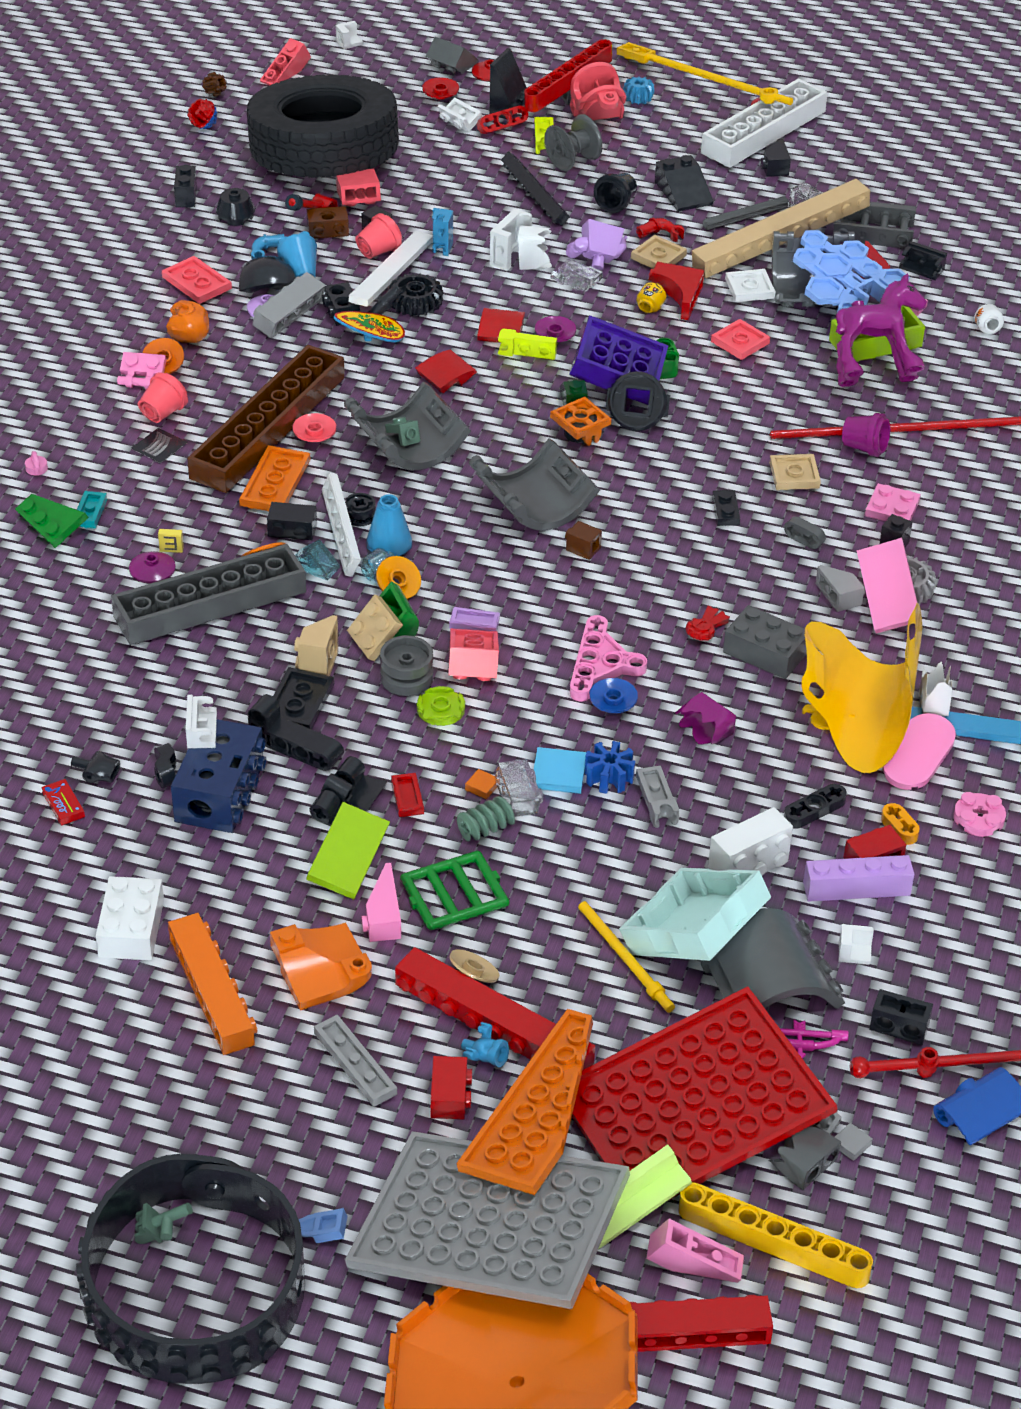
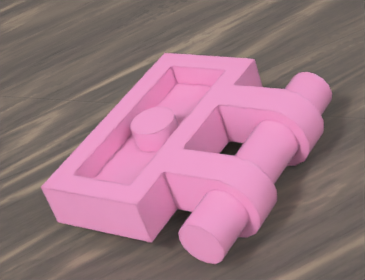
(140, 365)

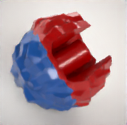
(202, 114)

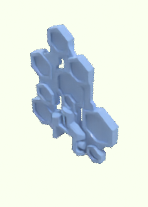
(835, 273)

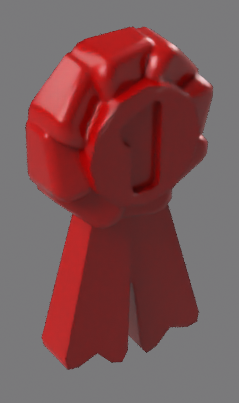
(704, 628)

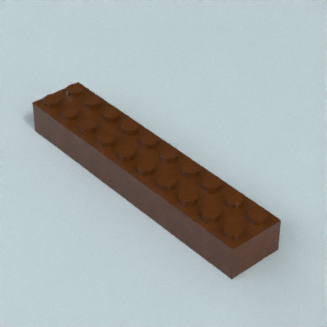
(265, 418)

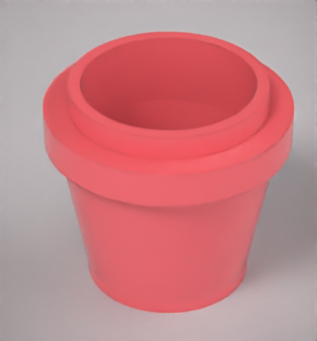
(379, 236)
(162, 397)

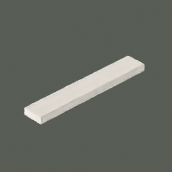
(341, 524)

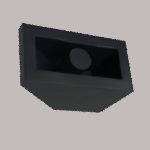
(776, 159)

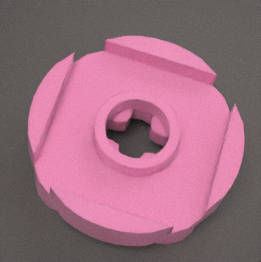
(973, 803)

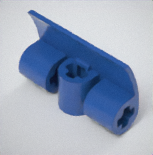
(981, 1105)

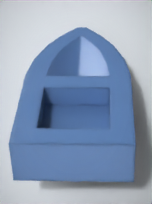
(324, 1225)

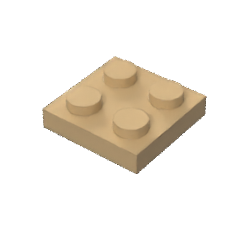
(658, 250)
(795, 471)
(374, 627)

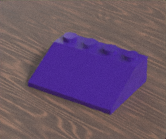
(611, 352)

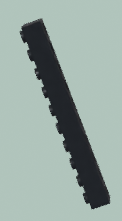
(533, 186)

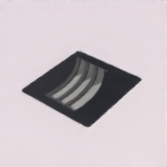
(159, 445)

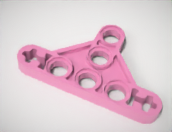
(599, 667)

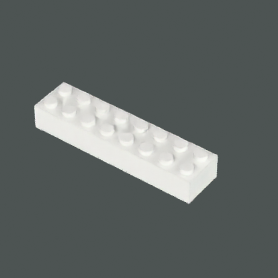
(763, 124)

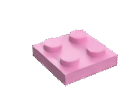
(892, 500)

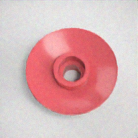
(314, 427)

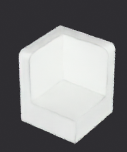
(347, 35)
(855, 944)

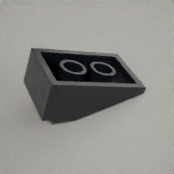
(505, 83)
(683, 183)

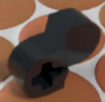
(165, 765)

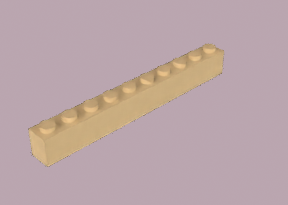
(799, 218)

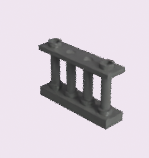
(885, 215)

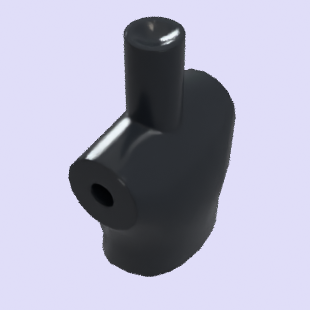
(98, 768)

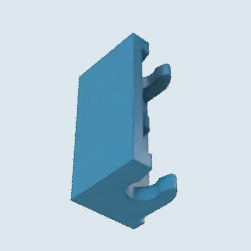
(442, 230)

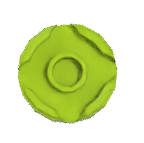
(441, 706)

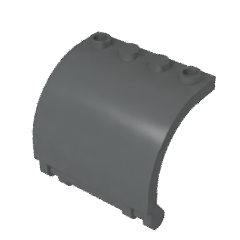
(788, 277)
(438, 427)
(543, 491)
(774, 960)

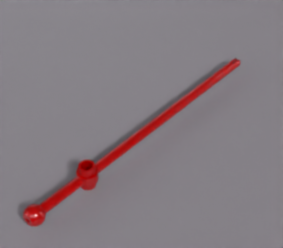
(928, 1062)

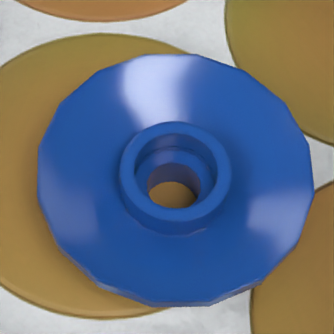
(613, 695)

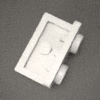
(460, 114)

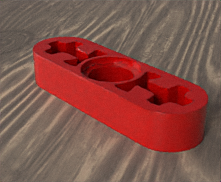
(508, 113)

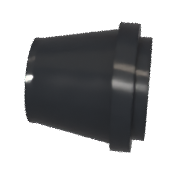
(614, 191)

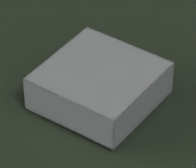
(853, 1141)

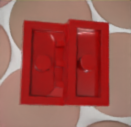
(495, 320)
(445, 370)

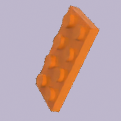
(274, 478)

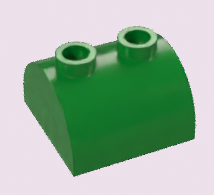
(402, 609)

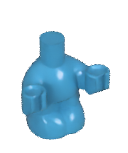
(485, 1048)

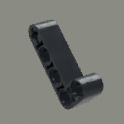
(293, 738)

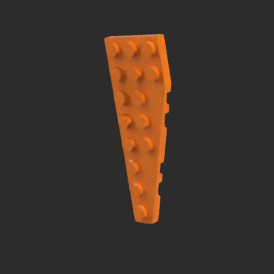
(533, 1119)

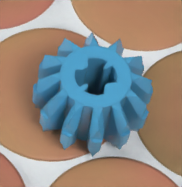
(639, 90)

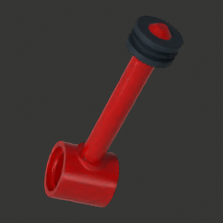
(295, 202)

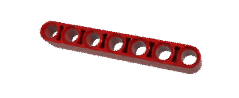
(559, 80)

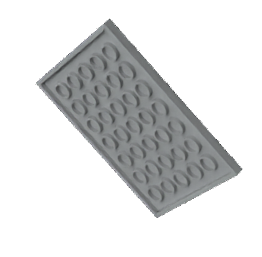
(485, 1235)

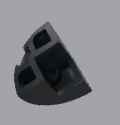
(265, 272)

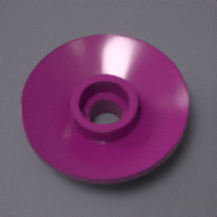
(556, 327)
(152, 567)

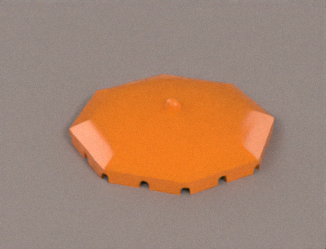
(515, 1353)

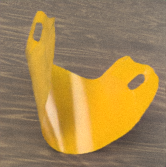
(874, 691)

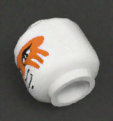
(989, 319)

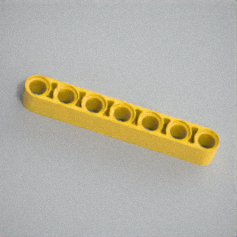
(775, 1235)

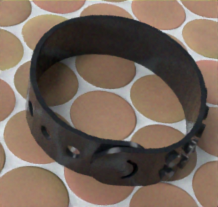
(219, 1186)

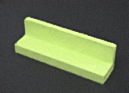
(647, 1189)

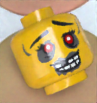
(651, 297)

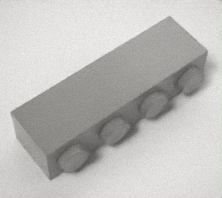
(288, 304)

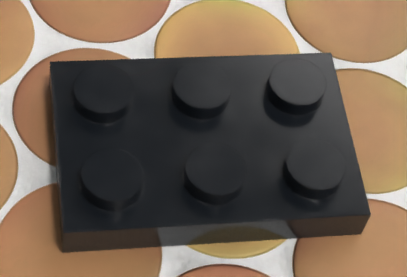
(302, 695)

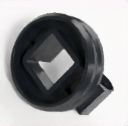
(617, 399)

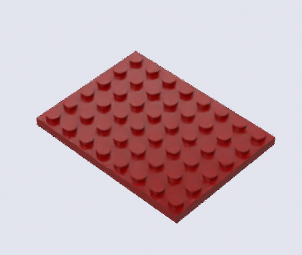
(703, 1086)

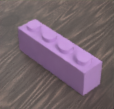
(858, 878)

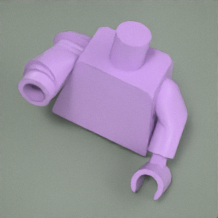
(598, 242)

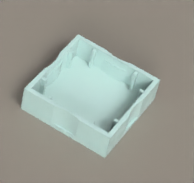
(695, 913)

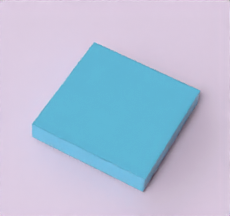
(559, 770)

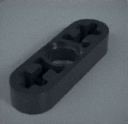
(821, 797)

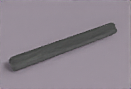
(745, 213)

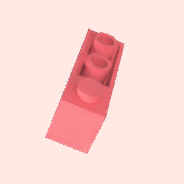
(287, 63)

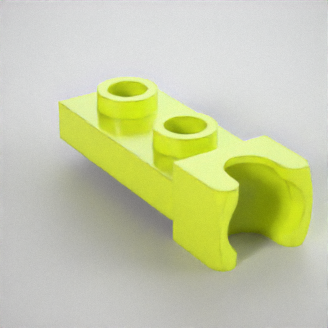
(541, 125)
(526, 345)

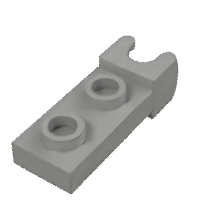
(657, 795)

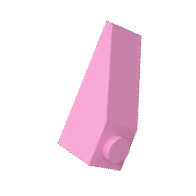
(382, 909)
(693, 1253)

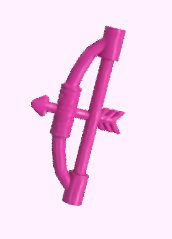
(809, 1045)

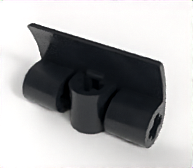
(346, 786)

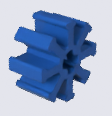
(609, 767)

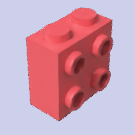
(358, 187)

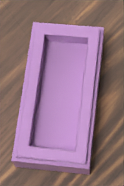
(474, 619)

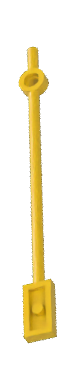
(644, 54)

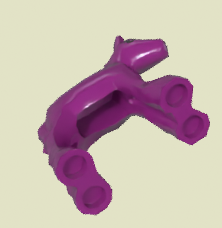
(878, 321)

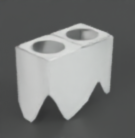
(531, 248)
(935, 692)

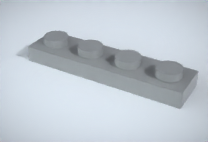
(355, 1060)

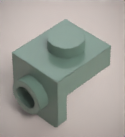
(407, 430)

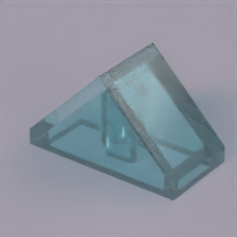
(317, 560)

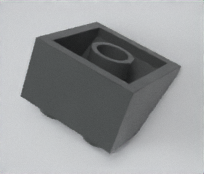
(450, 56)

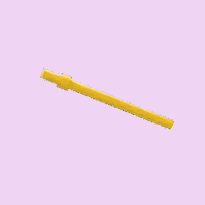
(653, 988)

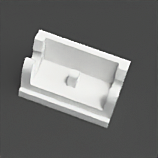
(200, 722)

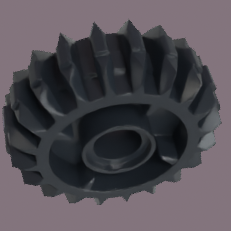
(420, 295)

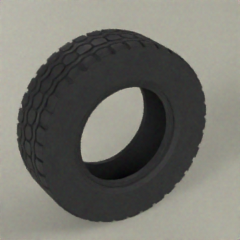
(322, 125)

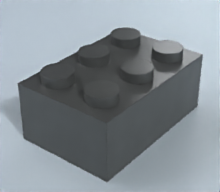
(765, 642)

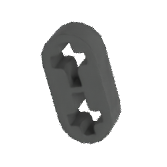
(804, 532)

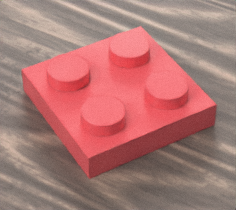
(740, 339)

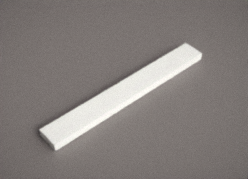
(390, 269)

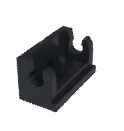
(923, 260)

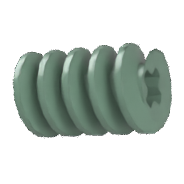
(485, 817)

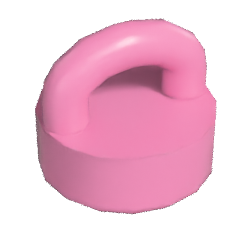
(36, 464)

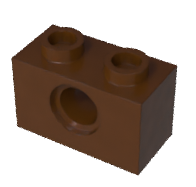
(328, 222)

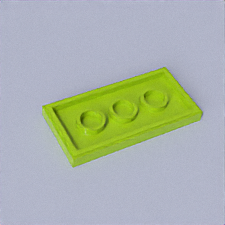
(348, 850)

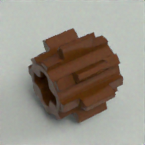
(214, 84)

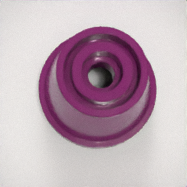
(867, 433)

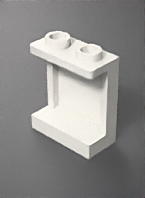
(505, 238)

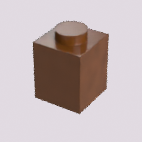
(583, 540)

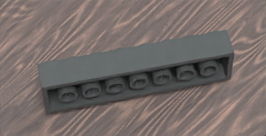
(208, 594)

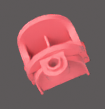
(597, 92)

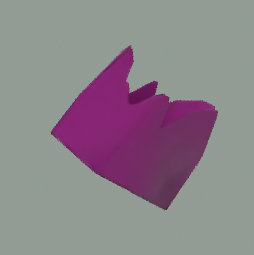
(708, 718)

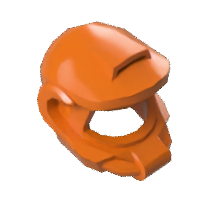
(188, 322)

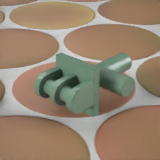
(158, 1226)

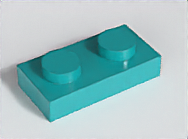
(93, 505)

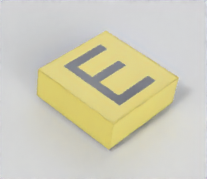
(170, 540)

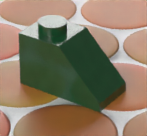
(573, 391)

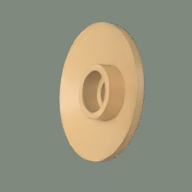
(474, 966)

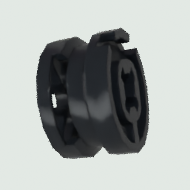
(360, 507)

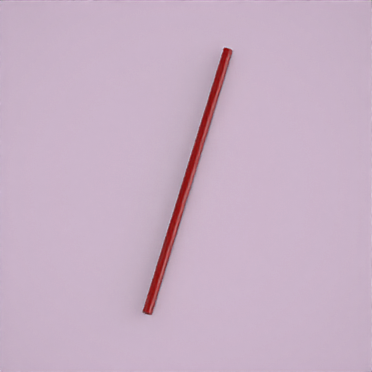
(902, 427)

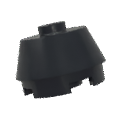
(235, 206)

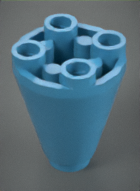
(299, 252)
(389, 527)

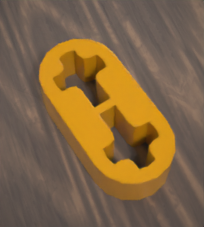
(902, 822)

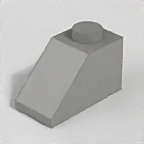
(840, 588)

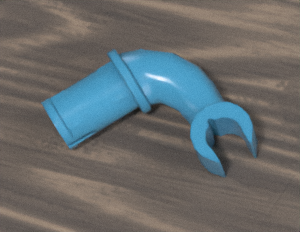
(264, 242)

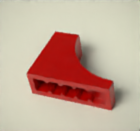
(680, 283)

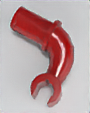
(654, 225)

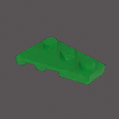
(50, 518)

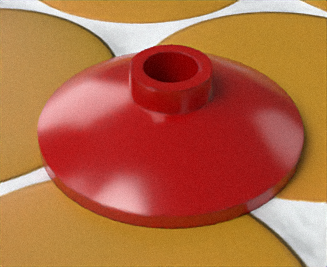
(482, 70)
(440, 88)

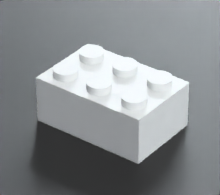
(753, 844)
(130, 918)

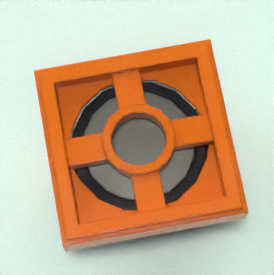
(581, 421)

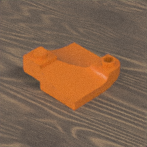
(320, 963)

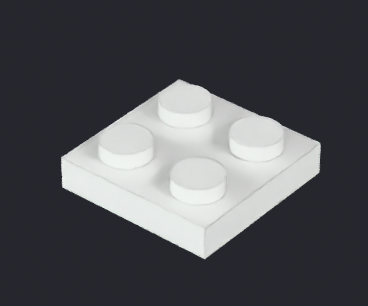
(750, 285)

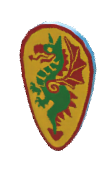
(371, 325)

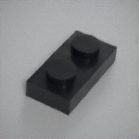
(726, 508)

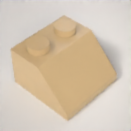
(318, 646)

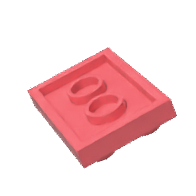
(196, 279)

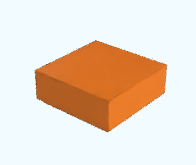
(481, 784)

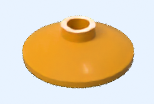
(402, 570)

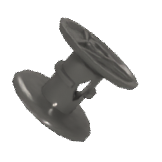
(582, 138)

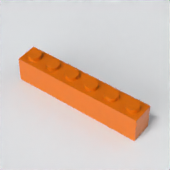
(212, 984)

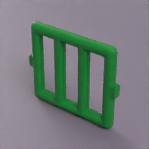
(454, 864)

